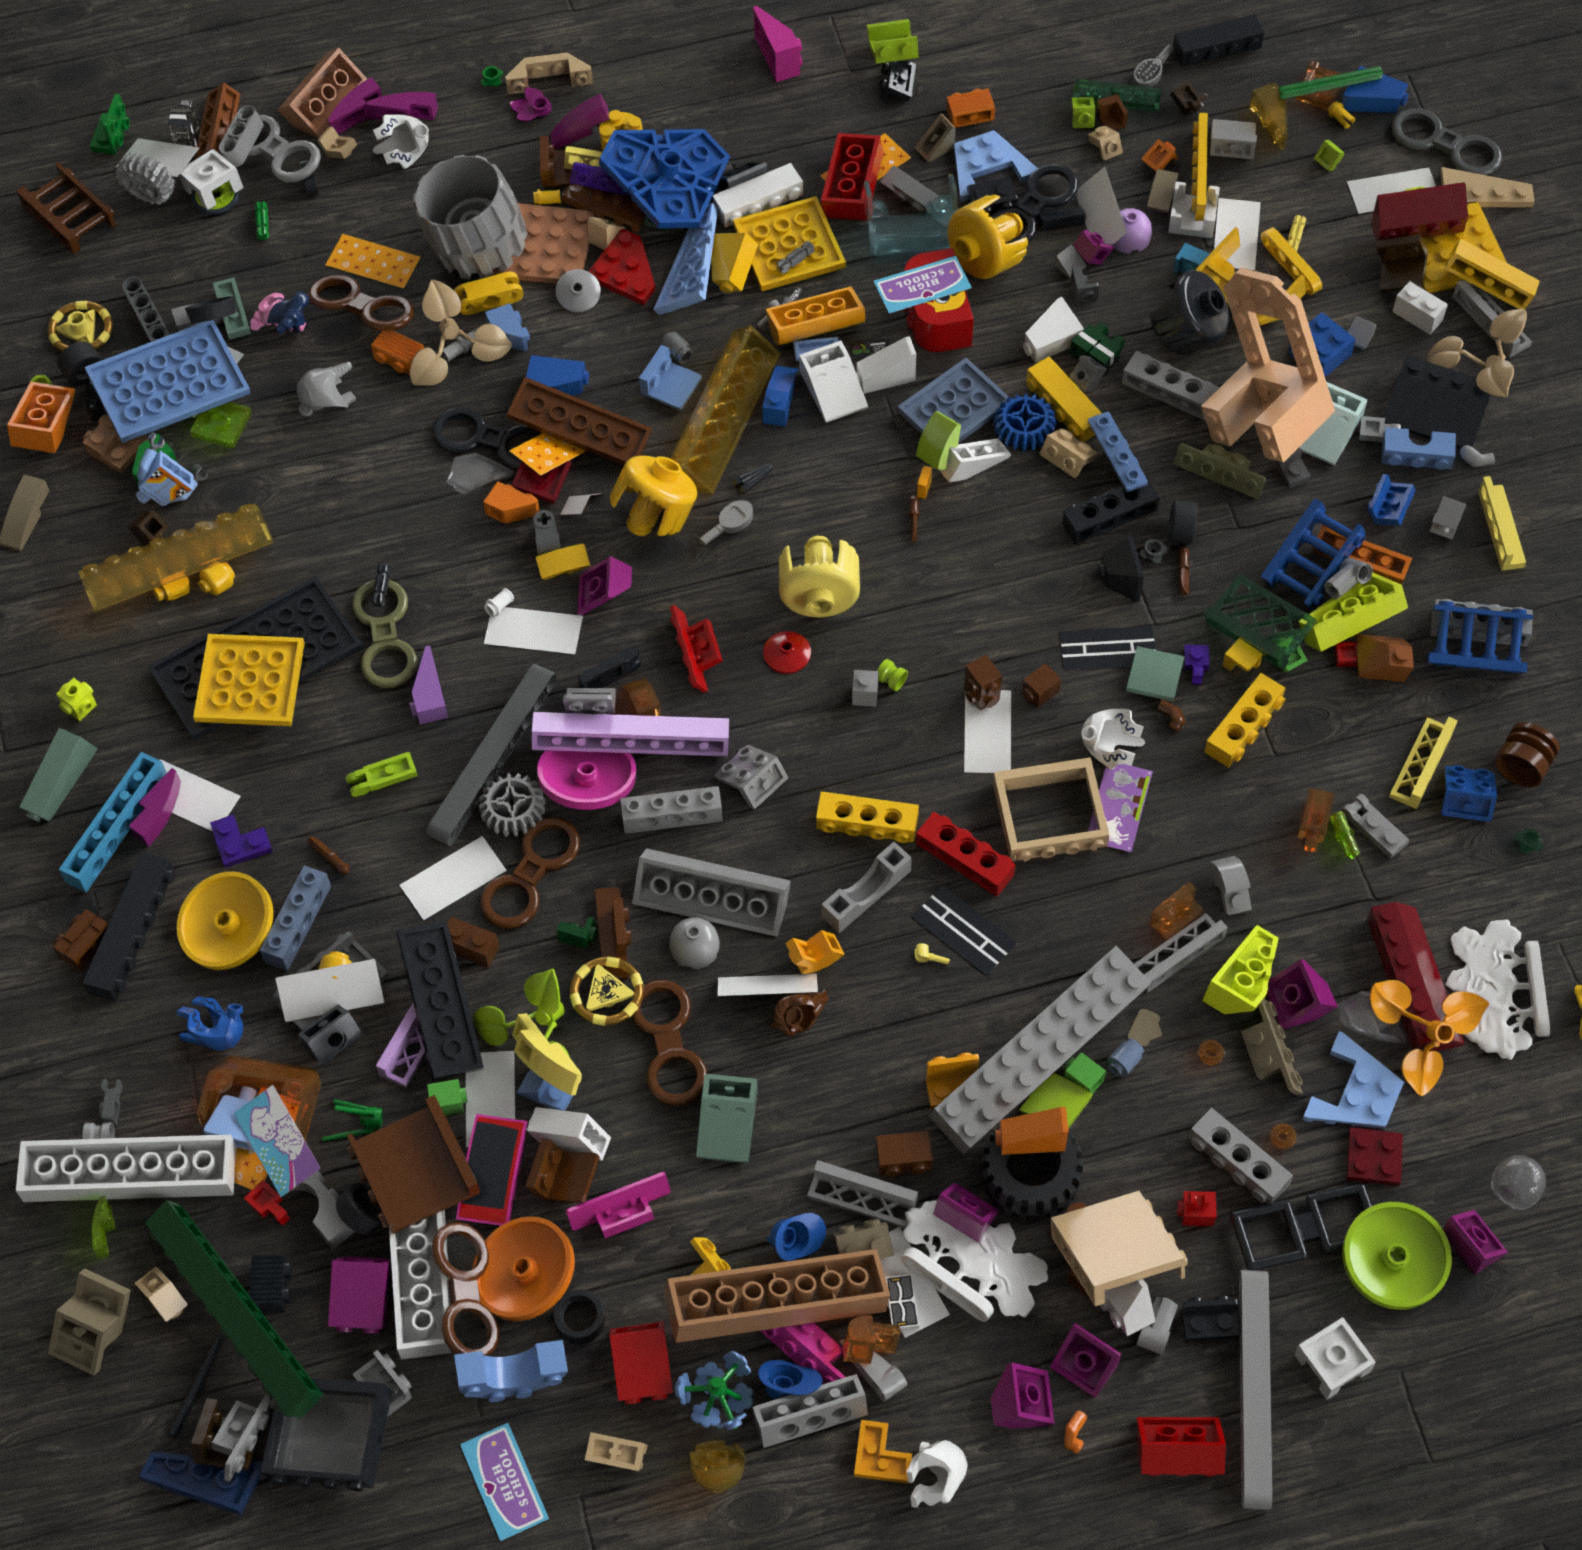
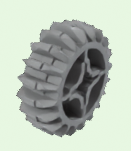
(145, 178)
(493, 804)

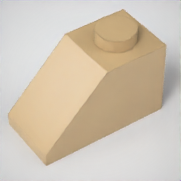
(161, 1294)

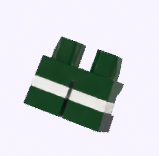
(1096, 344)

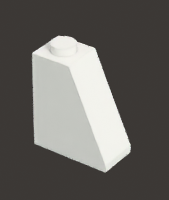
(1052, 332)
(888, 367)
(569, 1131)

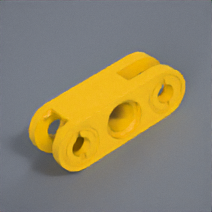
(489, 293)

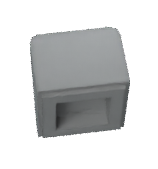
(1067, 259)
(1362, 331)

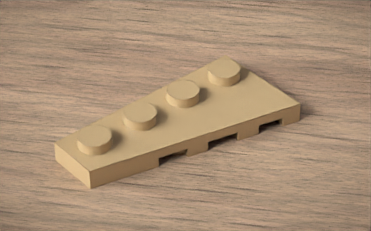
(1490, 190)

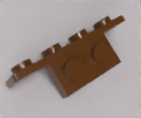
(612, 928)

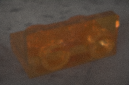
(1176, 912)

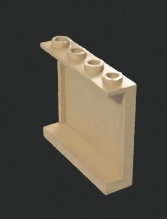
(1116, 1244)

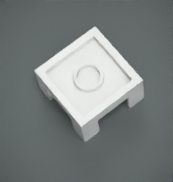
(207, 174)
(1183, 219)
(1335, 1357)

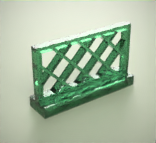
(1234, 629)

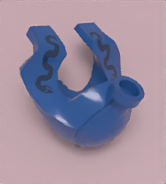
(226, 1027)

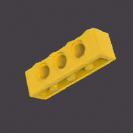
(1262, 691)
(860, 807)

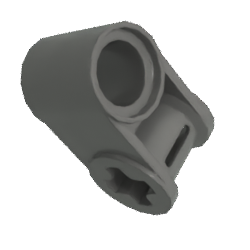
(546, 534)

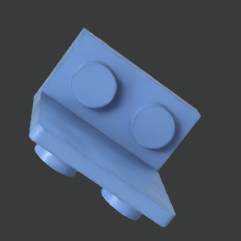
(668, 381)

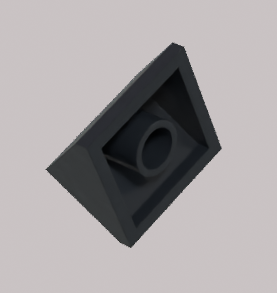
(742, 174)

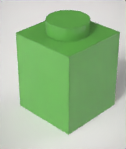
(1084, 1073)
(449, 1096)

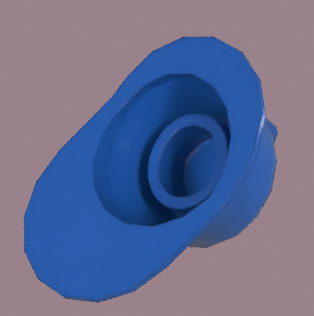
(797, 1236)
(788, 1379)

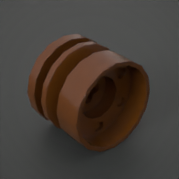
(1527, 754)

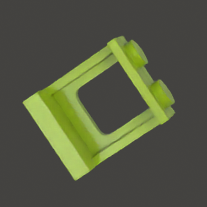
(892, 41)

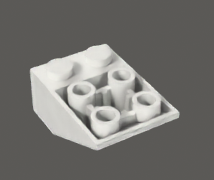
(832, 381)

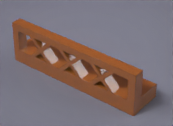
(218, 115)

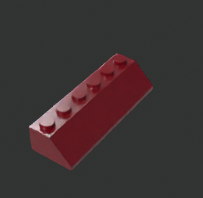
(1409, 959)

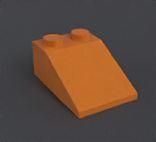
(41, 417)

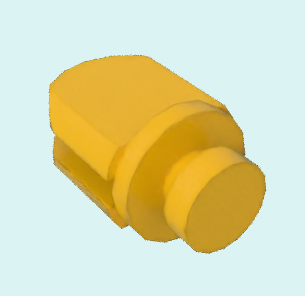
(172, 590)

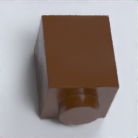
(1041, 685)

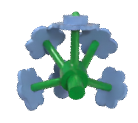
(713, 1382)

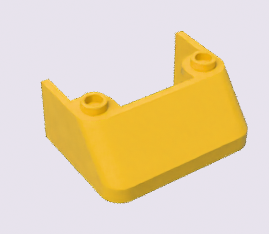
(1221, 270)

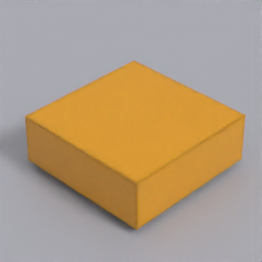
(924, 482)

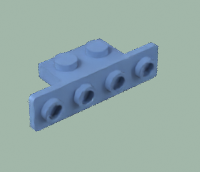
(1118, 451)

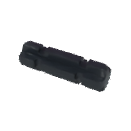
(380, 585)

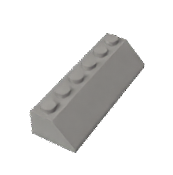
(711, 892)

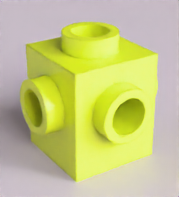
(76, 699)

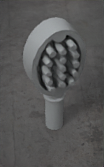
(1150, 70)
(731, 520)

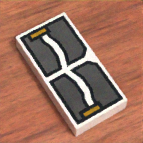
(902, 1302)

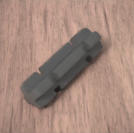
(795, 257)

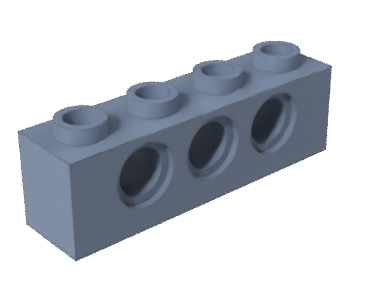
(295, 918)

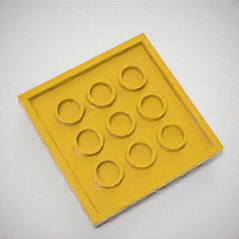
(784, 230)
(1439, 247)
(249, 680)

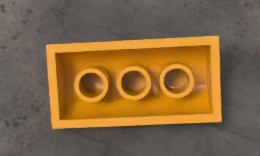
(815, 315)

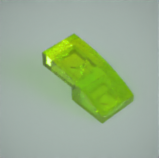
(102, 1222)

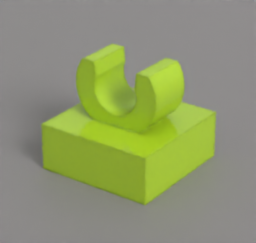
(1329, 155)

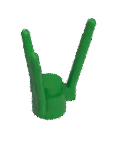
(369, 1117)

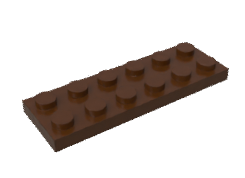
(578, 422)

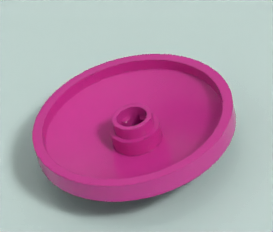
(586, 778)

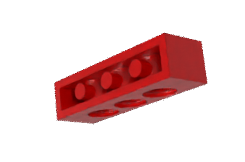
(970, 865)

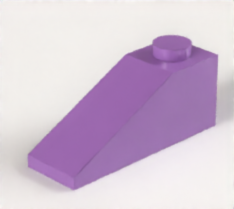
(427, 692)

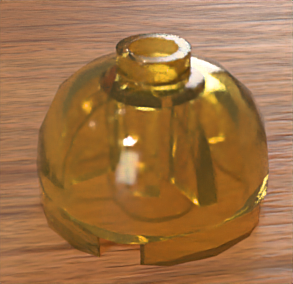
(717, 1465)

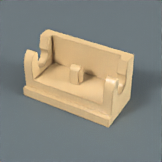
(615, 1451)

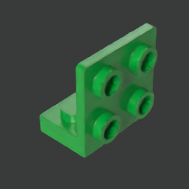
(111, 128)

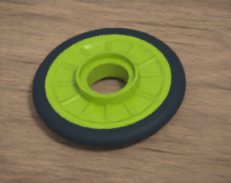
(223, 203)

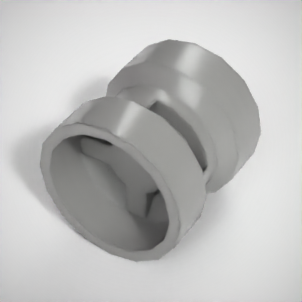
(102, 1131)

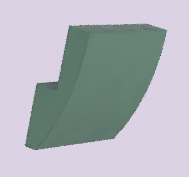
(1155, 673)

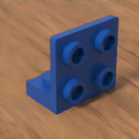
(1469, 793)

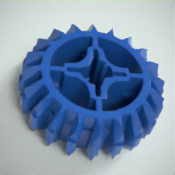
(1010, 423)

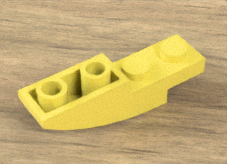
(545, 1059)

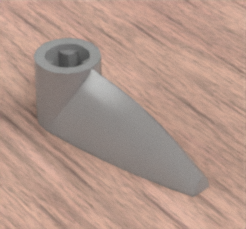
(881, 1376)

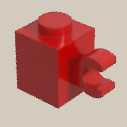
(1197, 1208)

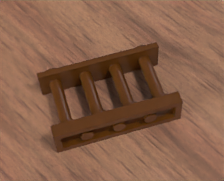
(57, 225)

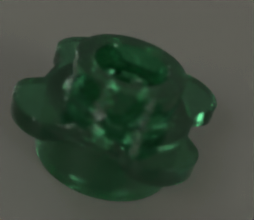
(1531, 835)

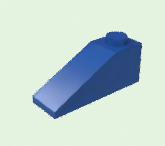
(779, 396)

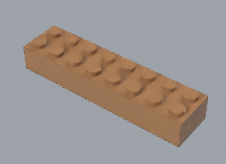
(776, 1295)

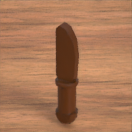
(914, 514)
(1184, 570)
(330, 856)

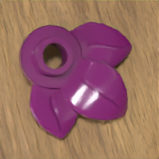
(531, 106)

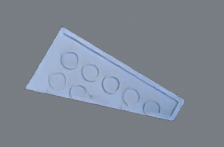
(691, 267)

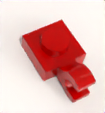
(265, 1201)

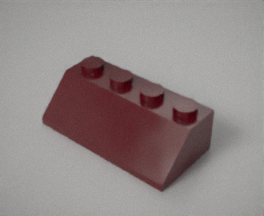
(1421, 211)

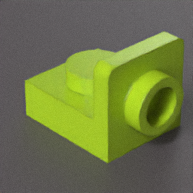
(1083, 112)

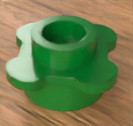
(492, 76)

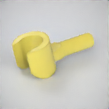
(922, 955)

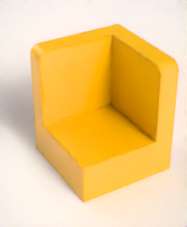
(1242, 655)

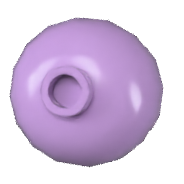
(1138, 231)

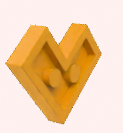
(874, 1460)

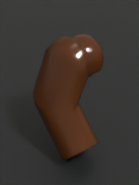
(1174, 713)

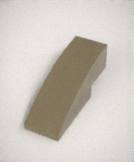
(23, 512)

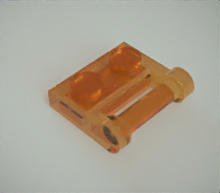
(1324, 98)

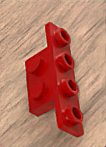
(698, 647)

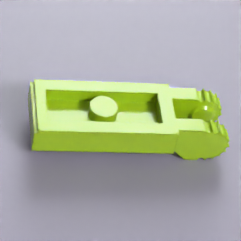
(382, 774)

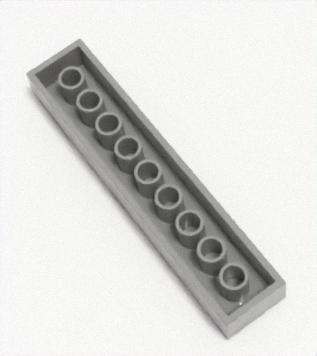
(1039, 1050)

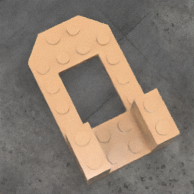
(1276, 397)

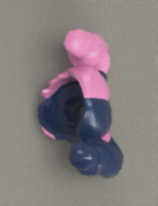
(283, 313)

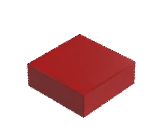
(1345, 654)

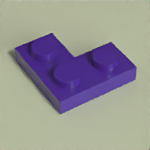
(236, 847)

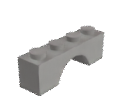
(850, 903)
(327, 1220)

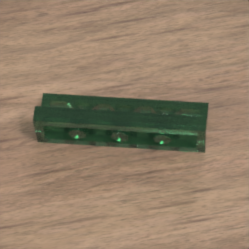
(1130, 95)

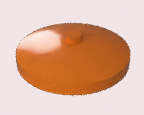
(526, 1268)

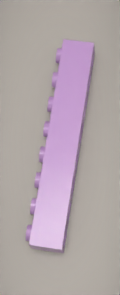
(630, 734)

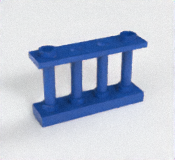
(1302, 534)
(1489, 659)

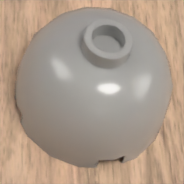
(694, 943)

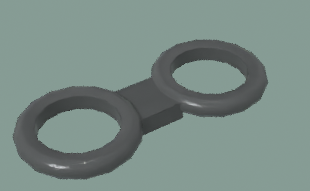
(1446, 141)

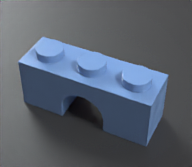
(1400, 450)

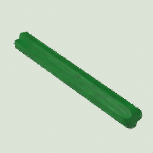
(1330, 82)

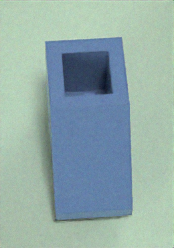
(510, 323)

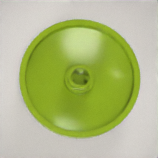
(1396, 1255)

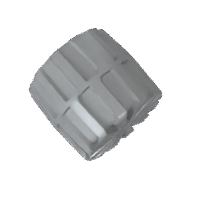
(470, 216)

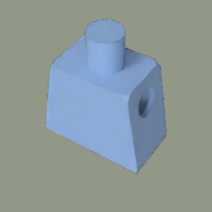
(224, 1121)

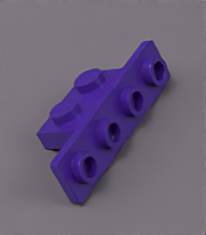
(594, 177)

